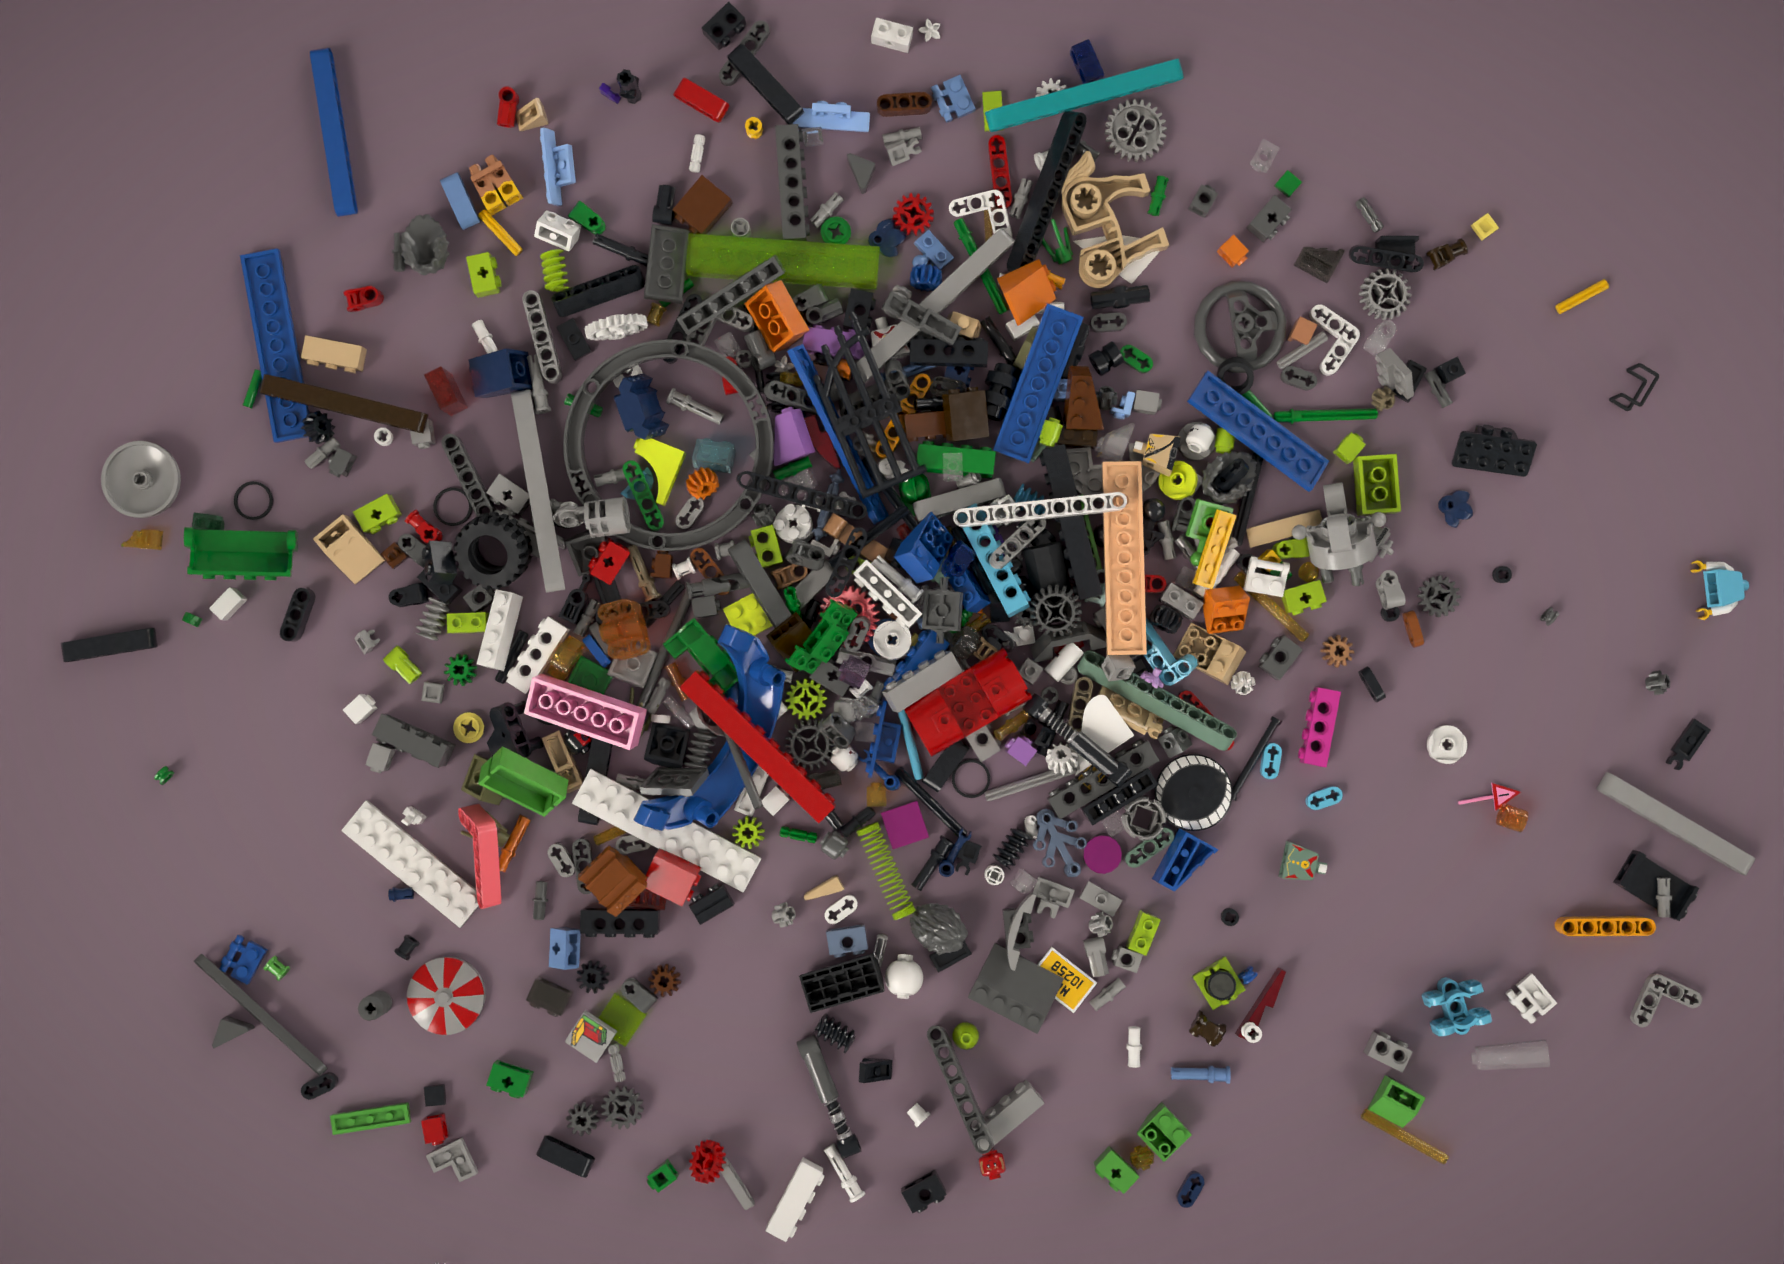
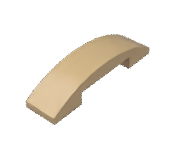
(1281, 528)

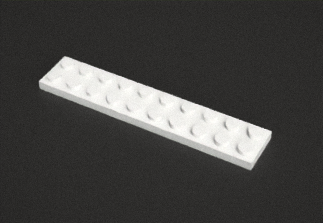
(693, 842)

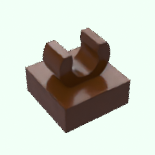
(394, 555)

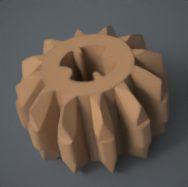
(1331, 648)

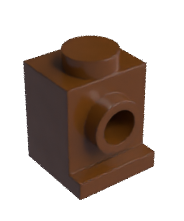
(662, 564)

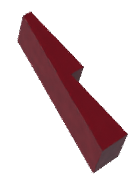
(1266, 998)

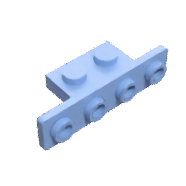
(834, 117)
(557, 166)

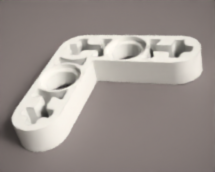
(985, 204)
(1342, 339)

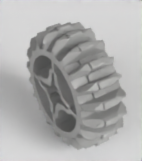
(1391, 298)

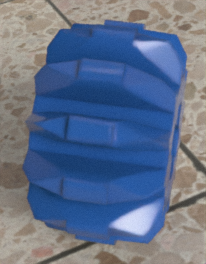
(925, 277)

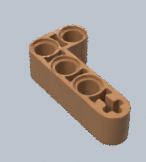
(840, 529)

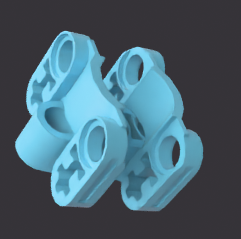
(1449, 1023)

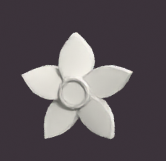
(930, 30)
(783, 365)

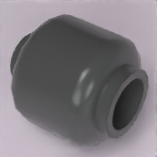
(834, 845)

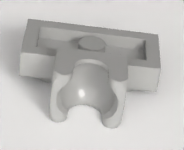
(1052, 895)

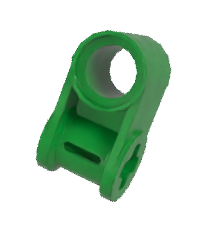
(586, 217)

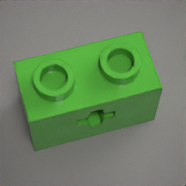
(1124, 1178)

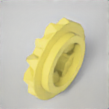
(460, 731)

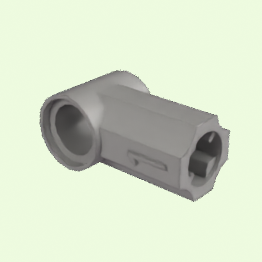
(1096, 951)

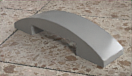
(1025, 906)

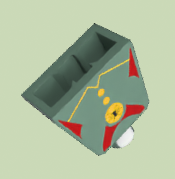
(1300, 863)

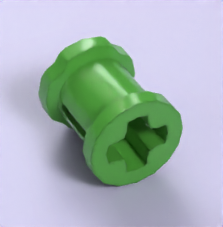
(276, 968)

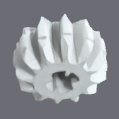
(1061, 758)

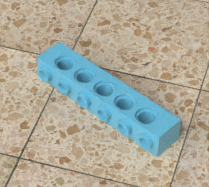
(1014, 604)

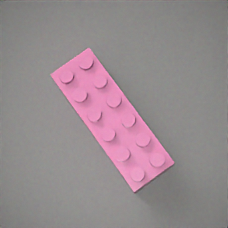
(585, 711)

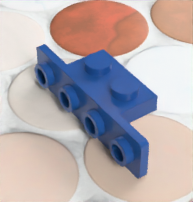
(886, 741)

